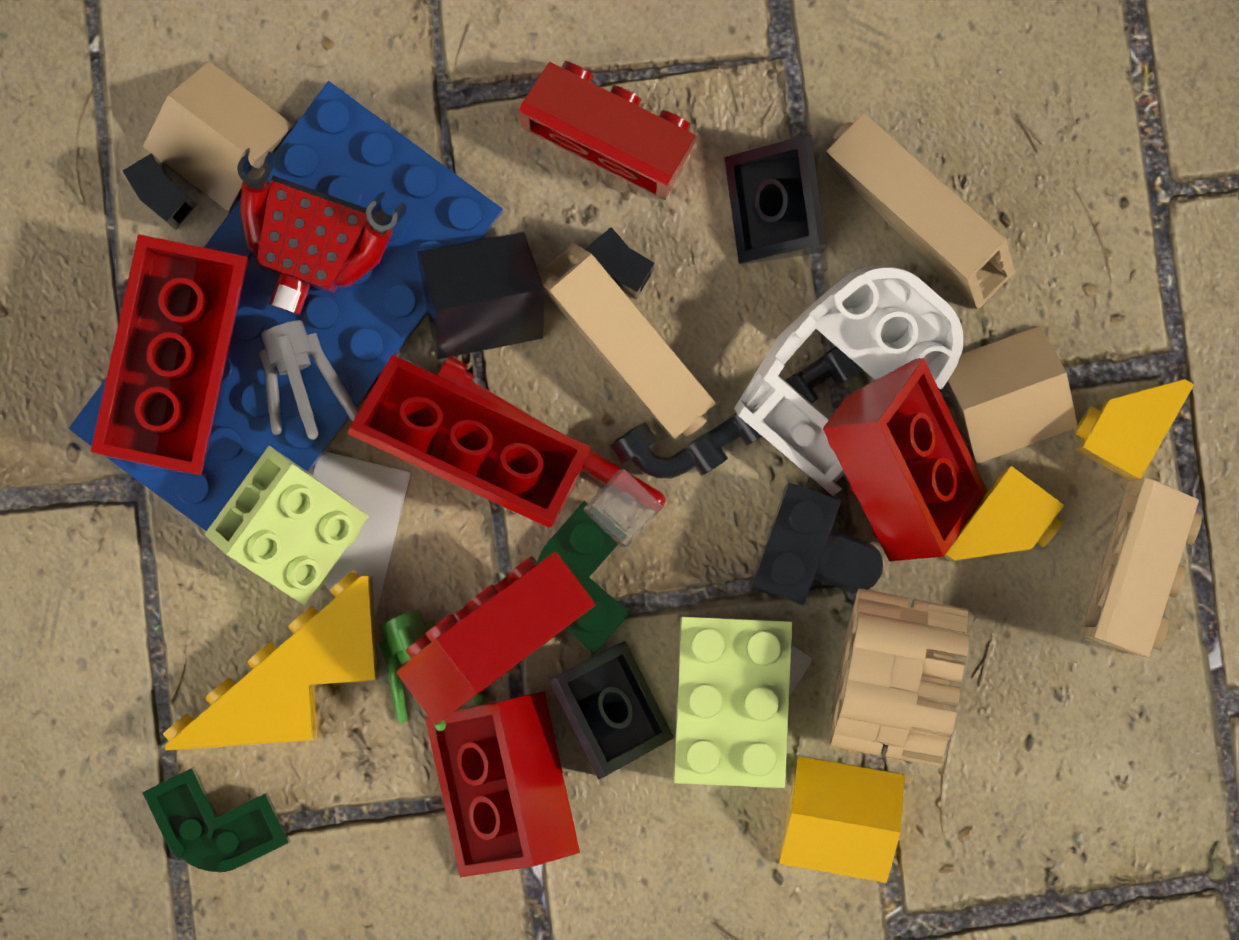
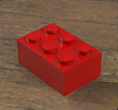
(492, 634)

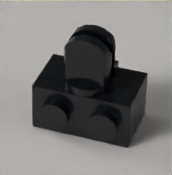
(808, 549)

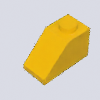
(1131, 428)
(1008, 519)

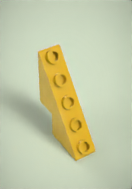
(279, 693)

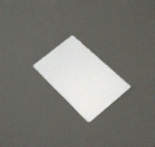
(380, 495)

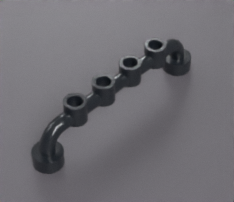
(707, 450)

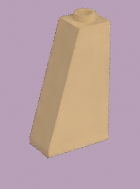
(922, 210)
(626, 341)

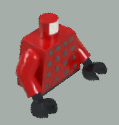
(309, 234)

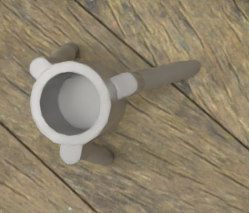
(288, 350)

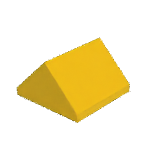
(843, 819)

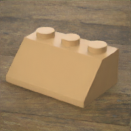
(1141, 568)

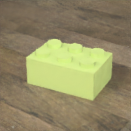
(732, 702)

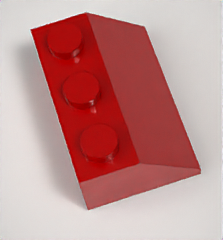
(607, 128)
(906, 462)
(503, 786)

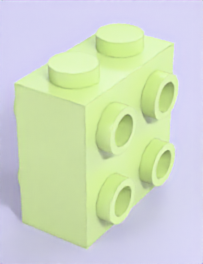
(286, 526)

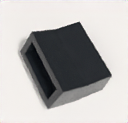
(158, 190)
(623, 264)

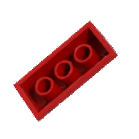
(169, 355)
(470, 441)

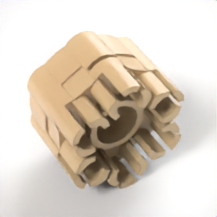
(899, 677)

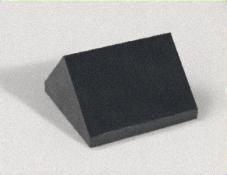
(775, 201)
(482, 294)
(611, 709)

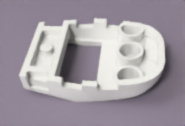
(879, 322)

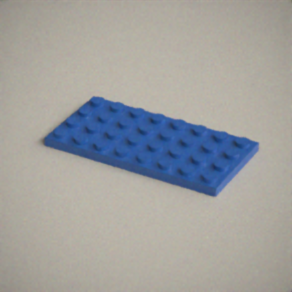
(353, 157)

